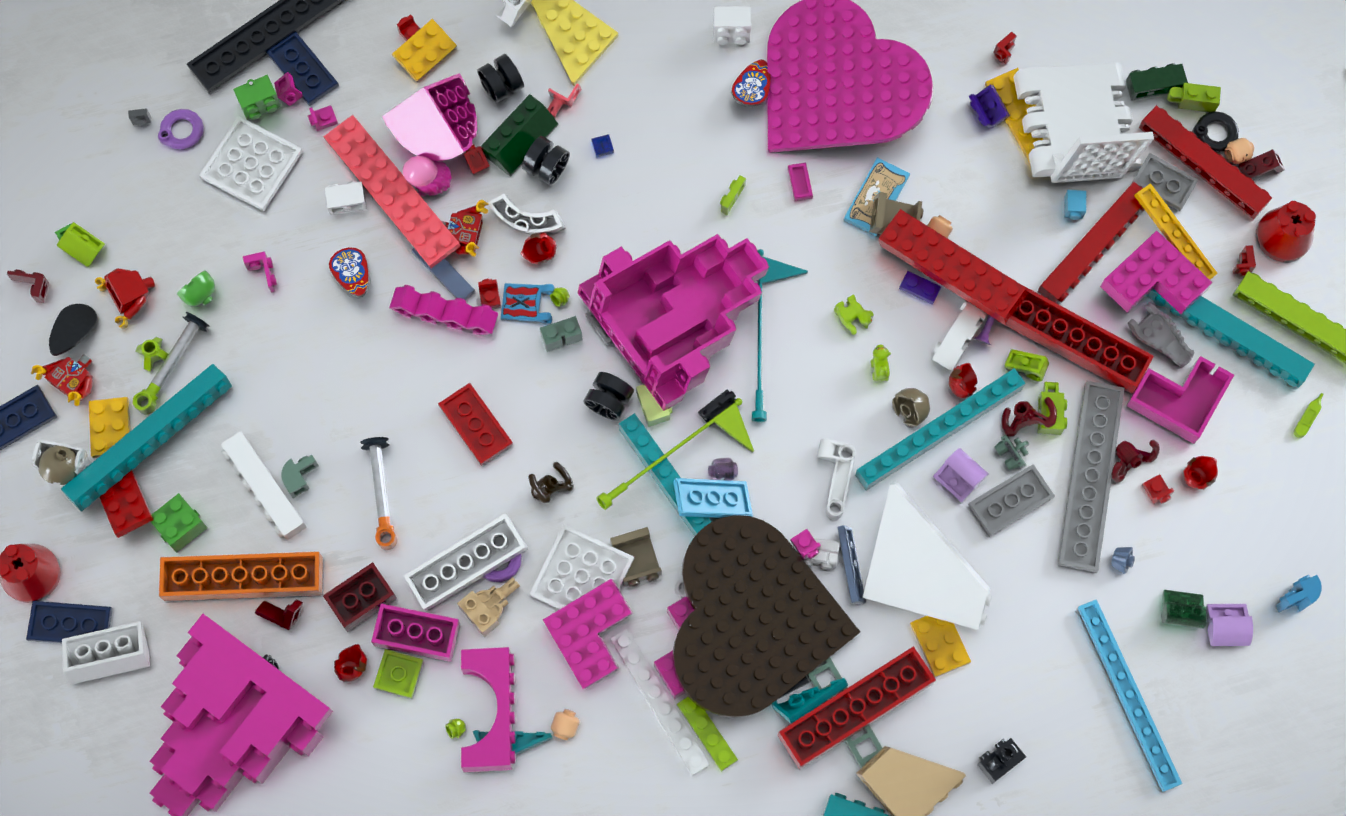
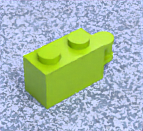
(1195, 97)
(1061, 406)

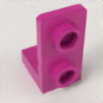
(258, 260)

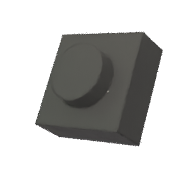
(139, 117)

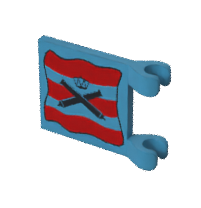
(523, 301)

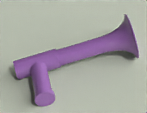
(984, 335)

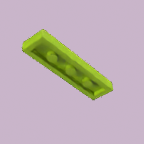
(707, 733)

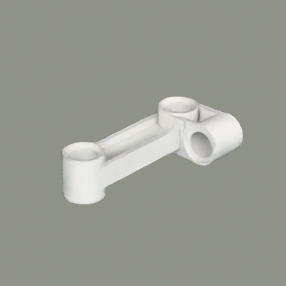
(831, 451)

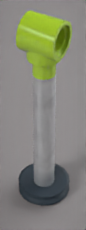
(173, 357)

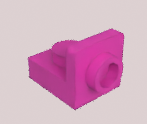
(286, 89)
(322, 118)
(806, 545)

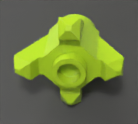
(152, 352)

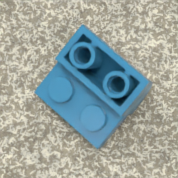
(1302, 595)

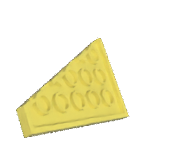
(575, 34)

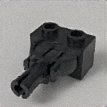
(1001, 760)

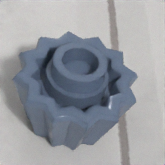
(1123, 559)

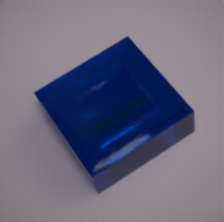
(602, 145)

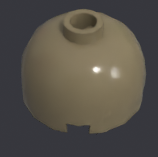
(912, 406)
(57, 465)

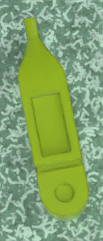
(1308, 417)

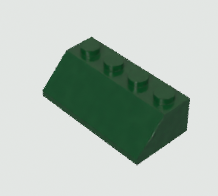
(517, 133)

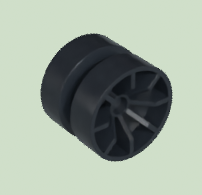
(496, 80)
(545, 160)
(608, 396)

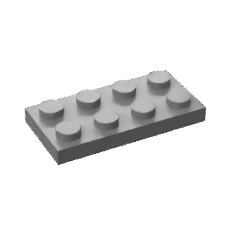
(1011, 500)

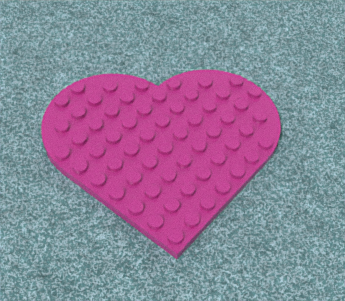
(840, 82)

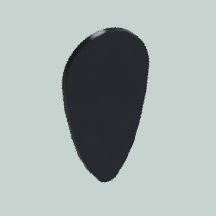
(71, 327)

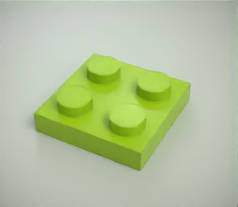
(398, 673)

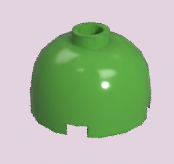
(198, 290)

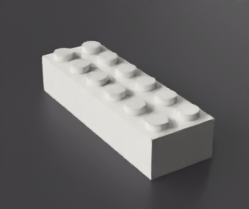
(465, 562)

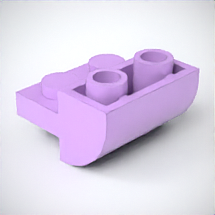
(960, 474)
(1229, 625)

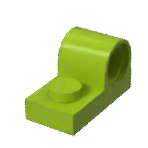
(1031, 364)

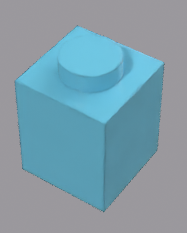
(1075, 204)

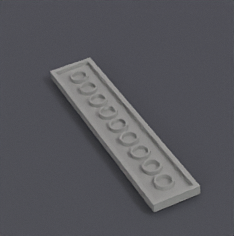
(1091, 477)

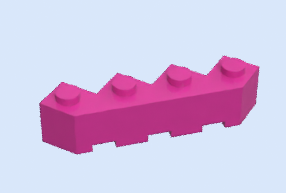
(433, 308)

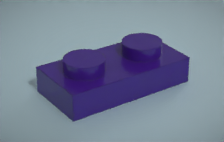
(920, 287)

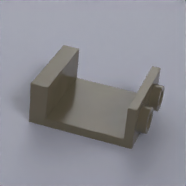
(886, 209)
(640, 547)

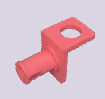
(559, 100)

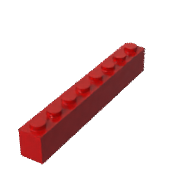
(1205, 162)
(1092, 245)

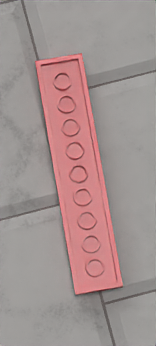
(392, 191)

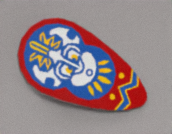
(752, 84)
(350, 270)

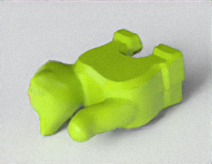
(854, 311)
(880, 363)

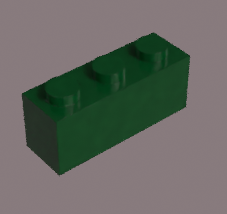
(1155, 81)

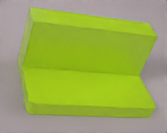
(80, 244)

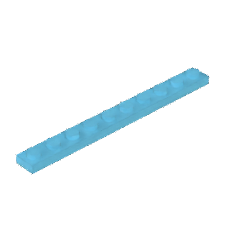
(1129, 696)

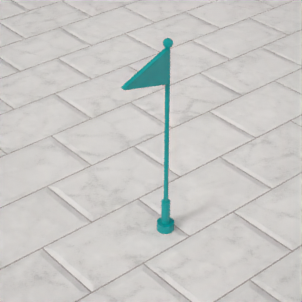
(776, 271)

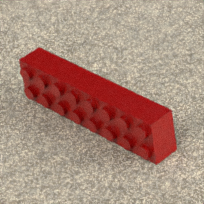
(953, 266)
(1080, 341)
(856, 707)

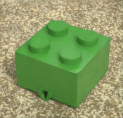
(257, 98)
(178, 523)

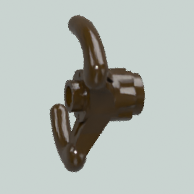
(549, 485)

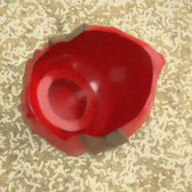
(539, 248)
(963, 381)
(1201, 472)
(350, 663)

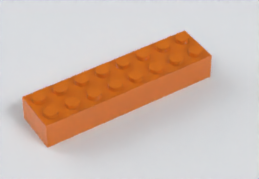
(241, 576)

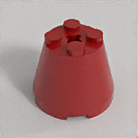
(1287, 231)
(28, 572)

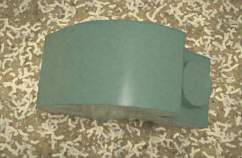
(293, 473)

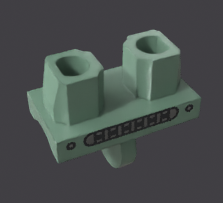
(1016, 460)

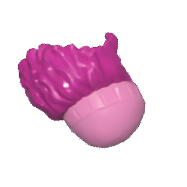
(427, 175)

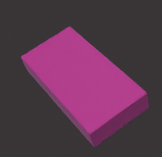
(800, 182)

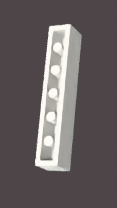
(263, 485)

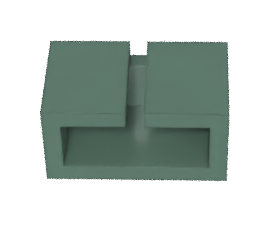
(552, 333)

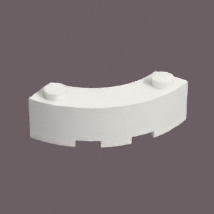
(526, 222)
(955, 343)

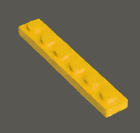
(1173, 230)

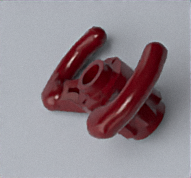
(1026, 416)
(1132, 458)

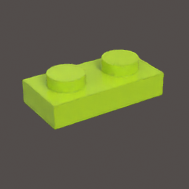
(729, 200)

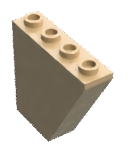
(907, 782)

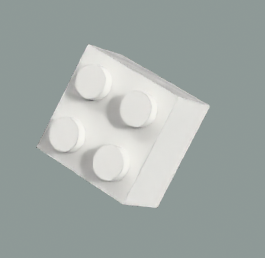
(731, 24)

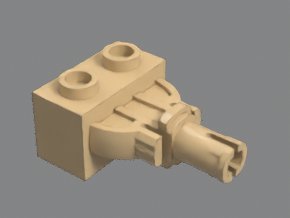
(487, 606)

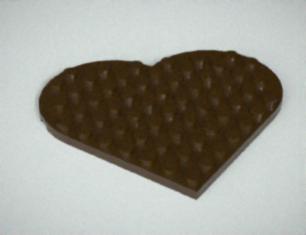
(755, 618)

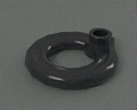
(1228, 121)

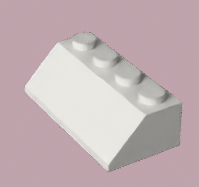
(105, 653)

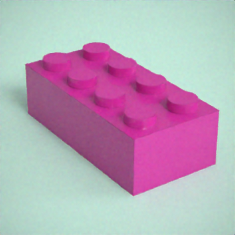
(415, 632)

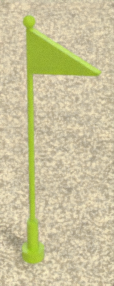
(728, 420)

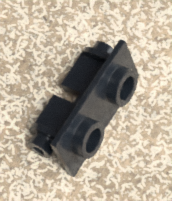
(717, 405)

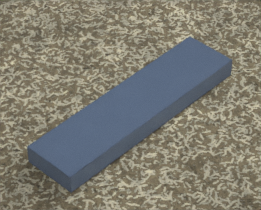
(449, 278)
(851, 564)

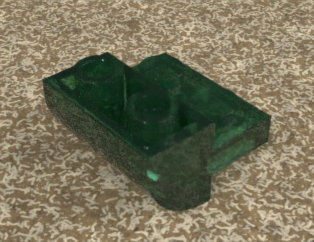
(1183, 609)

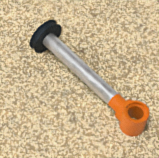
(375, 445)

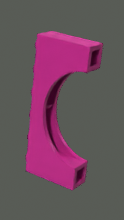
(495, 749)

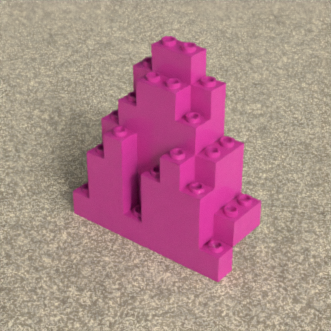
(674, 308)
(229, 721)

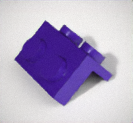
(989, 107)

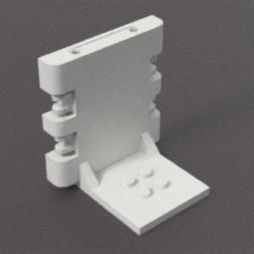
(1079, 122)

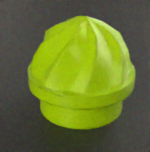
(559, 296)
(455, 728)

